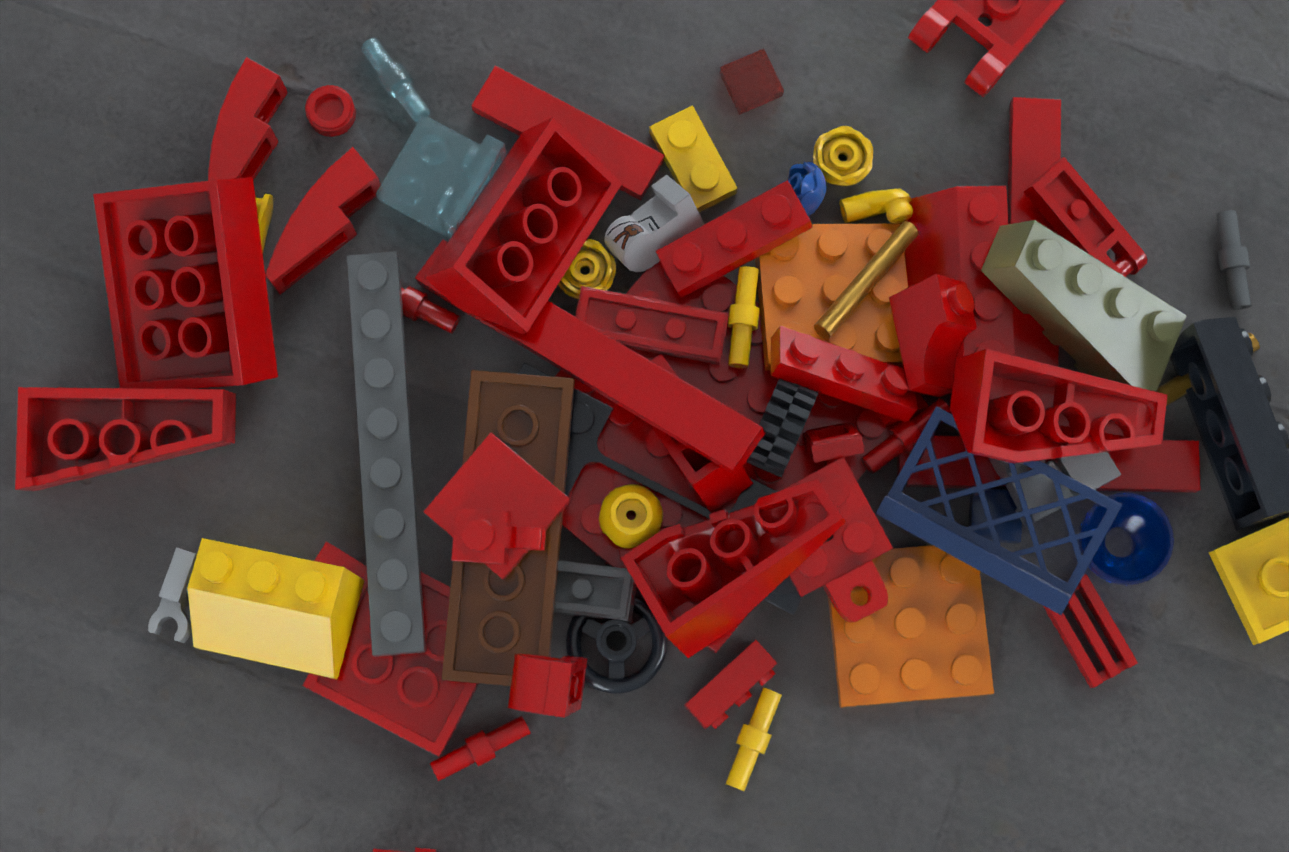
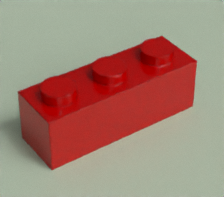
(731, 686)

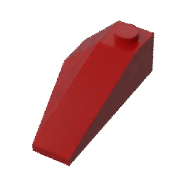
(720, 569)

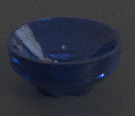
(1150, 536)

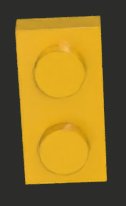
(693, 158)

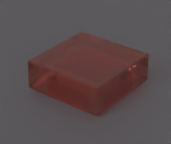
(751, 81)

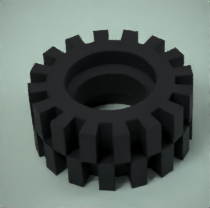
(782, 425)

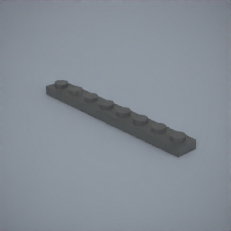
(386, 455)

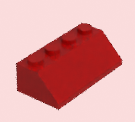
(525, 228)
(953, 241)

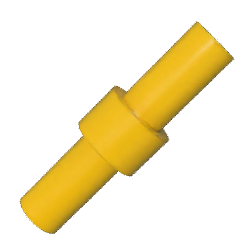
(743, 317)
(753, 739)

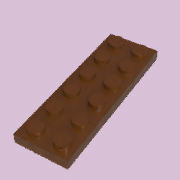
(511, 616)

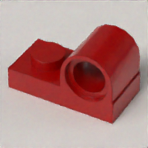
(547, 684)

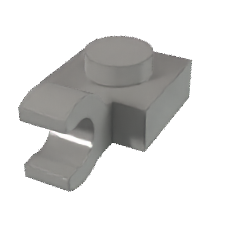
(175, 596)

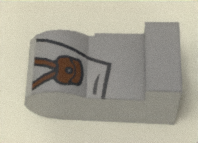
(653, 226)

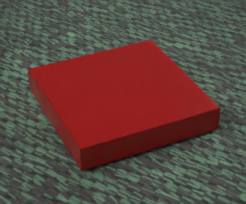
(499, 481)

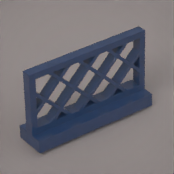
(981, 552)

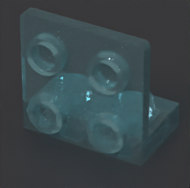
(440, 175)

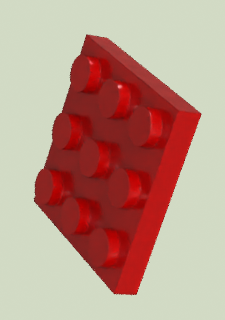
(405, 689)

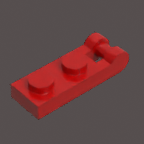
(1084, 218)

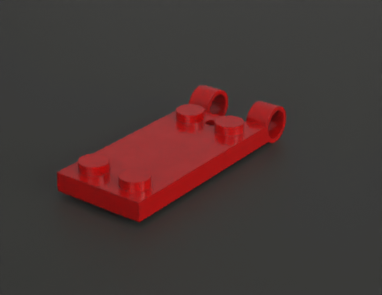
(1011, 30)

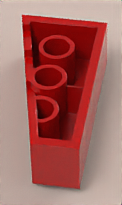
(105, 430)

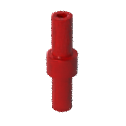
(417, 306)
(902, 438)
(480, 748)

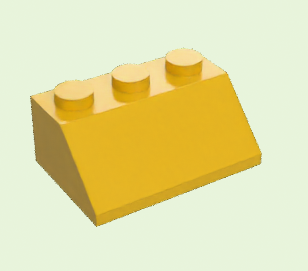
(272, 607)

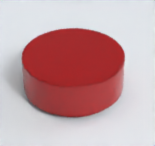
(330, 110)

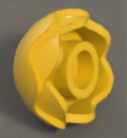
(850, 143)
(601, 267)
(628, 532)

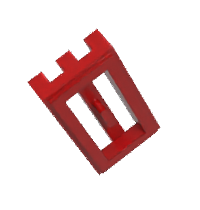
(1107, 625)

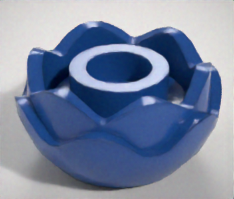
(808, 185)

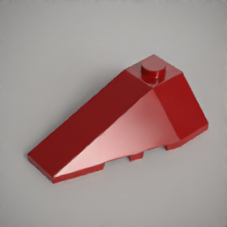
(1042, 412)

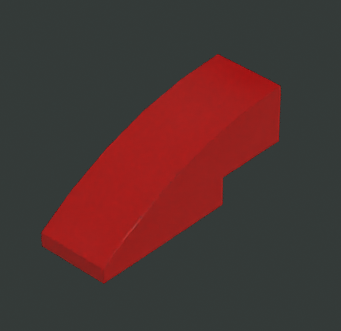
(242, 129)
(321, 220)

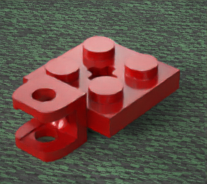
(848, 556)

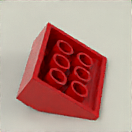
(186, 285)

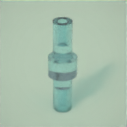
(395, 79)

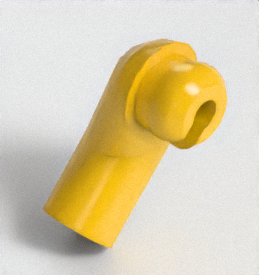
(872, 203)

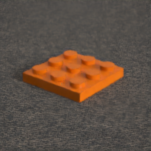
(813, 270)
(923, 642)

